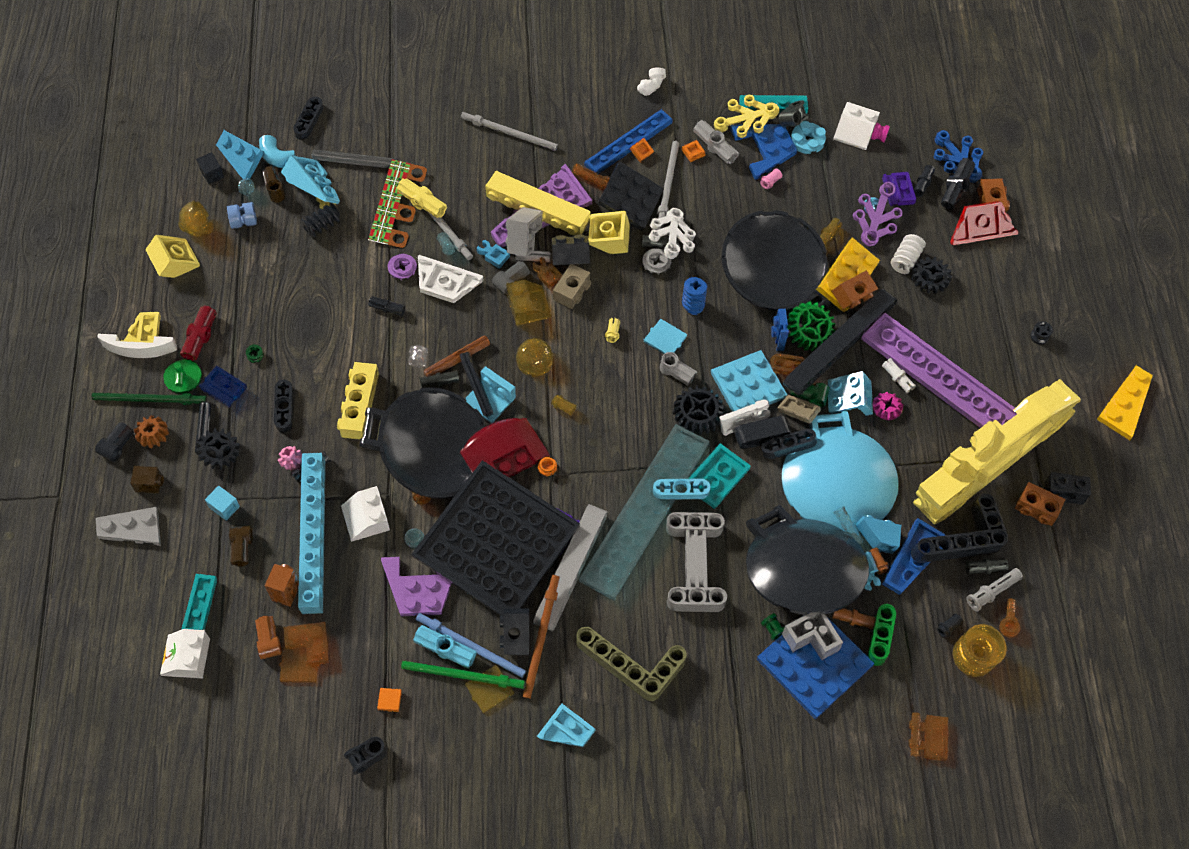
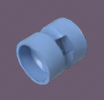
(242, 215)

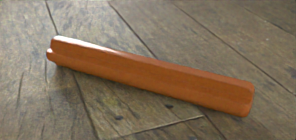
(454, 358)

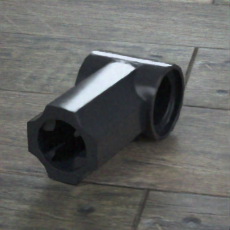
(112, 445)

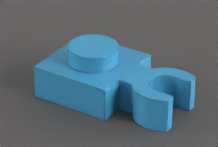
(495, 255)

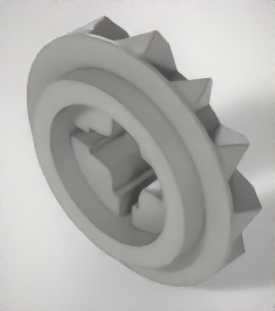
(653, 255)

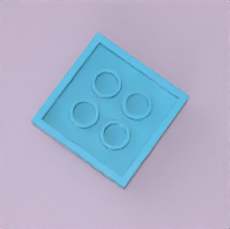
(748, 381)

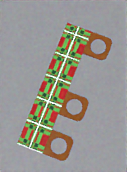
(389, 205)

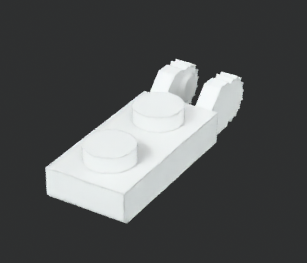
(745, 415)

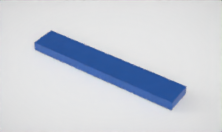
(622, 145)

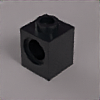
(210, 168)

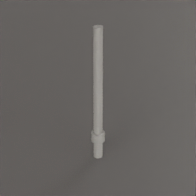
(478, 120)
(663, 208)
(459, 243)

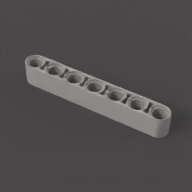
(574, 561)

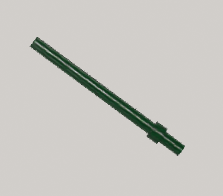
(185, 399)

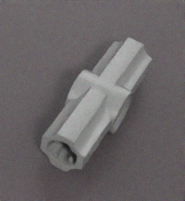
(715, 142)

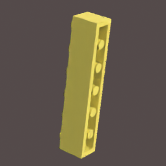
(555, 210)

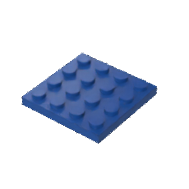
(812, 680)

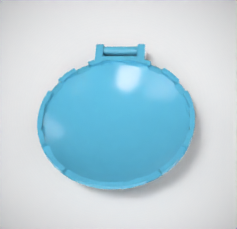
(839, 472)

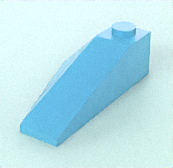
(310, 177)

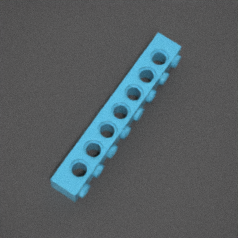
(312, 534)

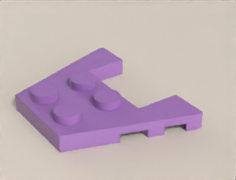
(416, 593)

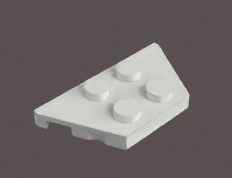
(445, 280)

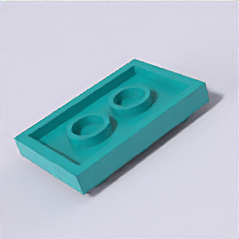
(722, 471)

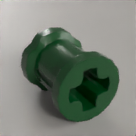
(773, 626)

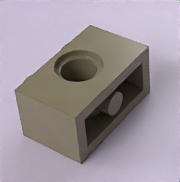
(563, 291)

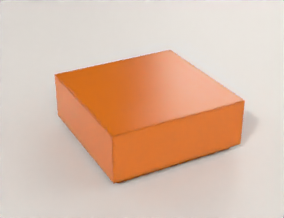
(642, 150)
(693, 151)
(389, 699)

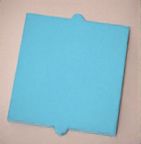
(665, 337)

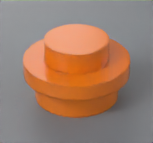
(547, 466)

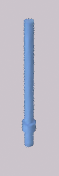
(437, 626)

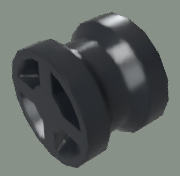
(1041, 328)

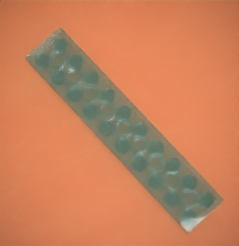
(642, 514)

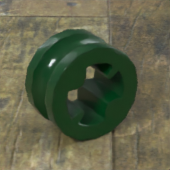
(250, 357)

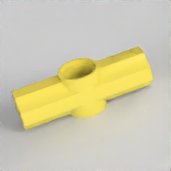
(421, 198)

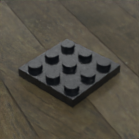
(630, 193)

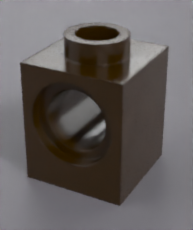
(146, 479)

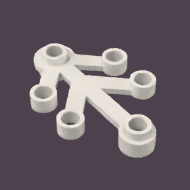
(675, 218)

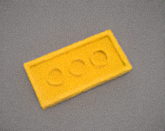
(851, 262)

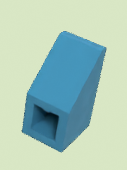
(880, 534)

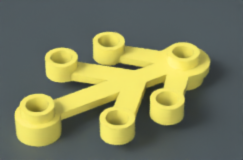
(766, 111)

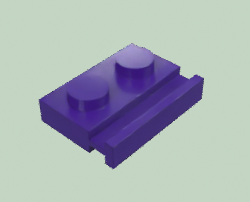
(904, 190)

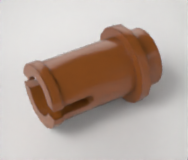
(880, 562)

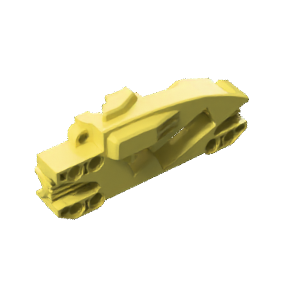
(995, 450)

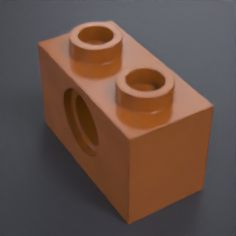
(993, 190)
(854, 290)

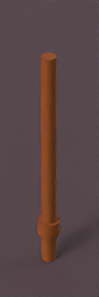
(550, 596)

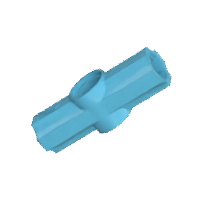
(456, 652)

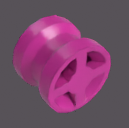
(880, 132)

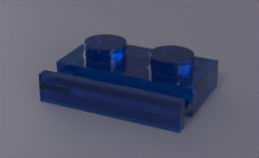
(223, 386)

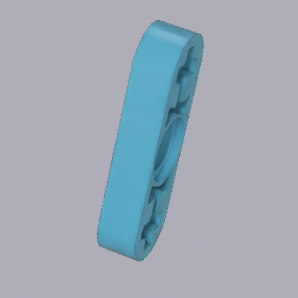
(666, 483)

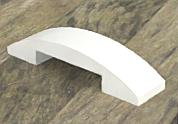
(159, 347)

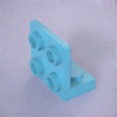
(499, 393)
(850, 393)

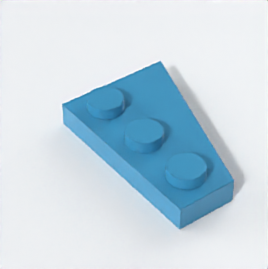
(240, 154)

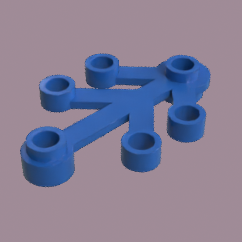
(942, 139)

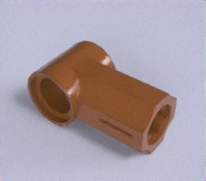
(268, 641)

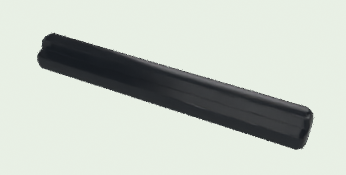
(476, 384)

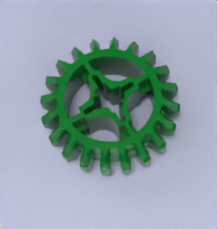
(808, 313)

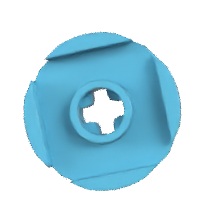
(812, 130)

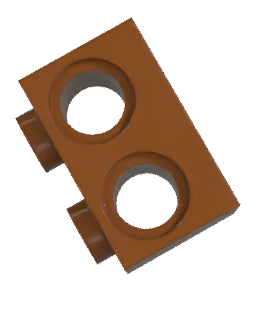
(1041, 500)
(282, 584)

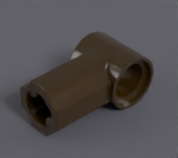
(273, 184)
(240, 542)

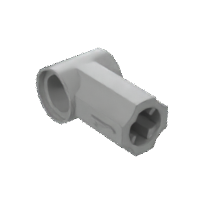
(677, 369)

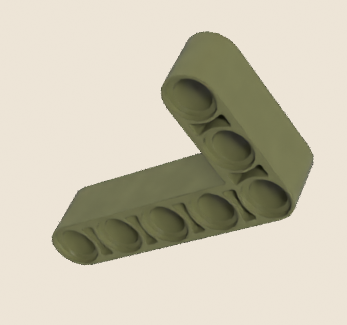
(630, 666)

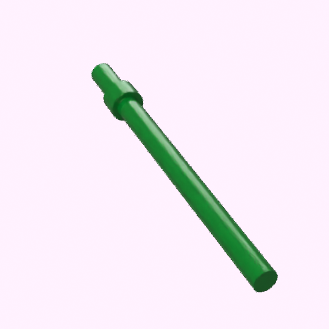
(502, 680)

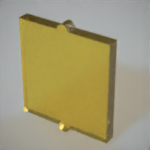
(488, 694)

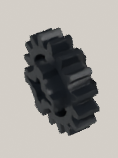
(931, 275)
(209, 452)

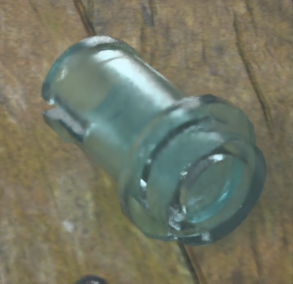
(447, 247)

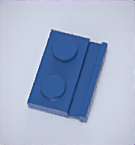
(780, 329)

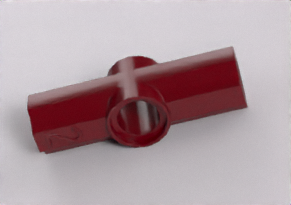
(198, 333)

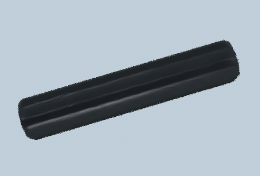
(203, 420)

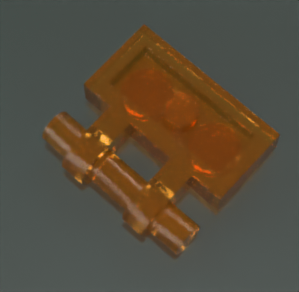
(936, 736)

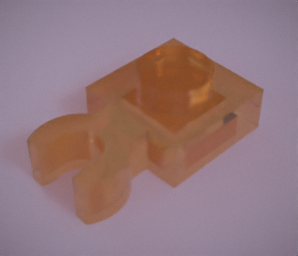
(547, 274)

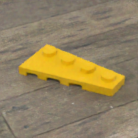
(1126, 405)

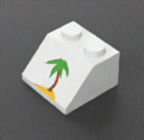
(185, 654)

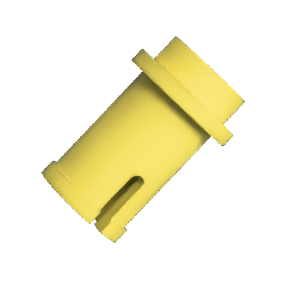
(612, 333)

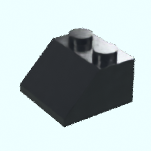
(570, 250)

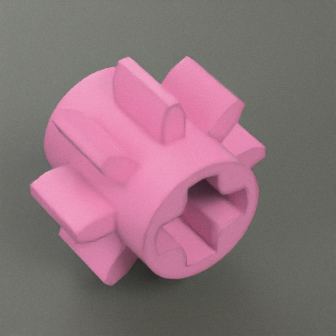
(290, 458)

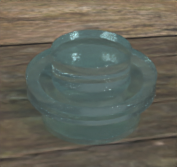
(246, 187)
(413, 537)

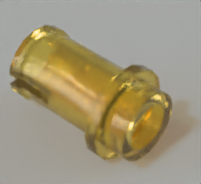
(562, 404)

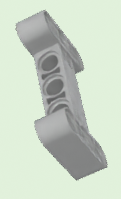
(695, 562)

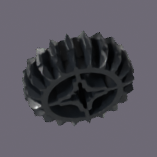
(698, 416)

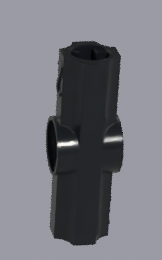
(958, 184)

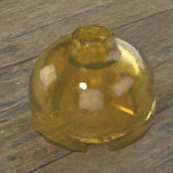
(194, 220)
(534, 357)

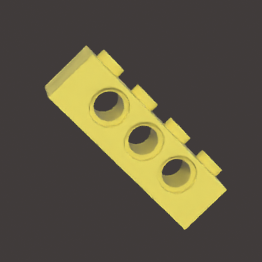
(365, 374)

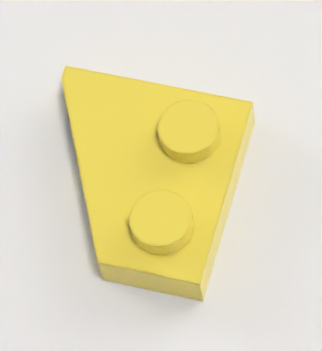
(144, 328)

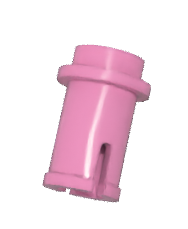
(768, 181)

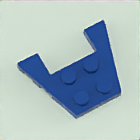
(773, 145)

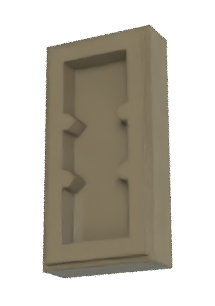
(799, 409)

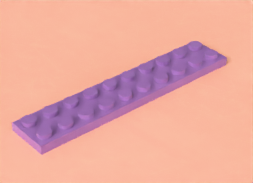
(937, 372)

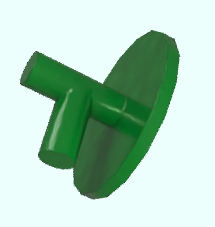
(182, 376)

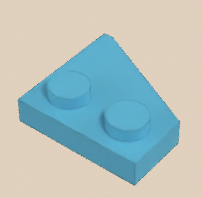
(566, 728)

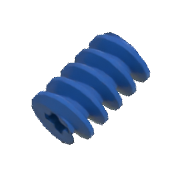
(694, 295)

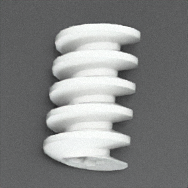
(907, 253)

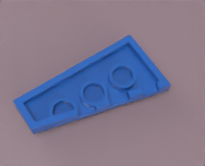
(904, 568)

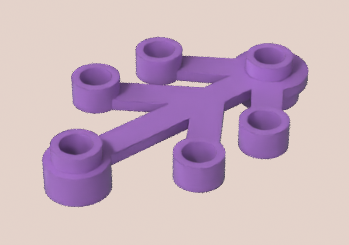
(876, 216)

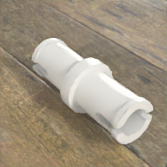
(898, 375)

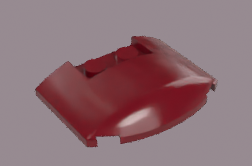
(505, 445)

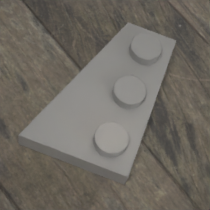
(130, 526)

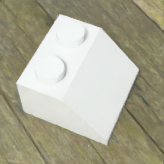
(856, 125)
(365, 514)

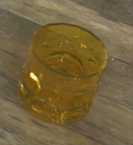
(987, 644)

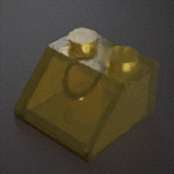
(527, 302)

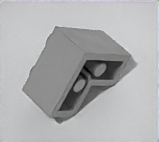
(521, 231)
(815, 630)

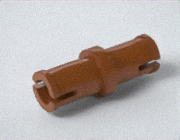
(854, 617)

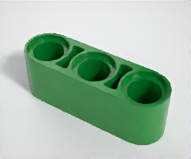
(885, 626)

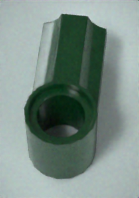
(815, 394)

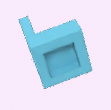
(222, 503)

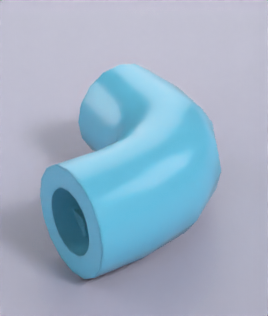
(272, 154)

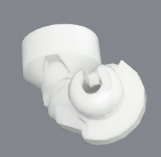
(656, 76)

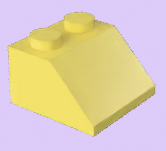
(609, 232)
(171, 256)

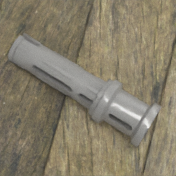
(987, 593)

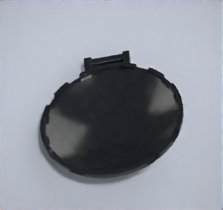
(775, 260)
(423, 440)
(805, 564)

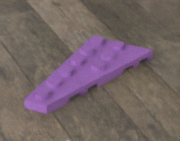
(562, 185)

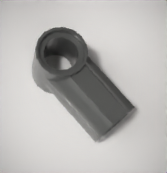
(513, 274)

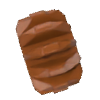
(151, 431)

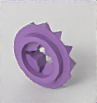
(407, 262)

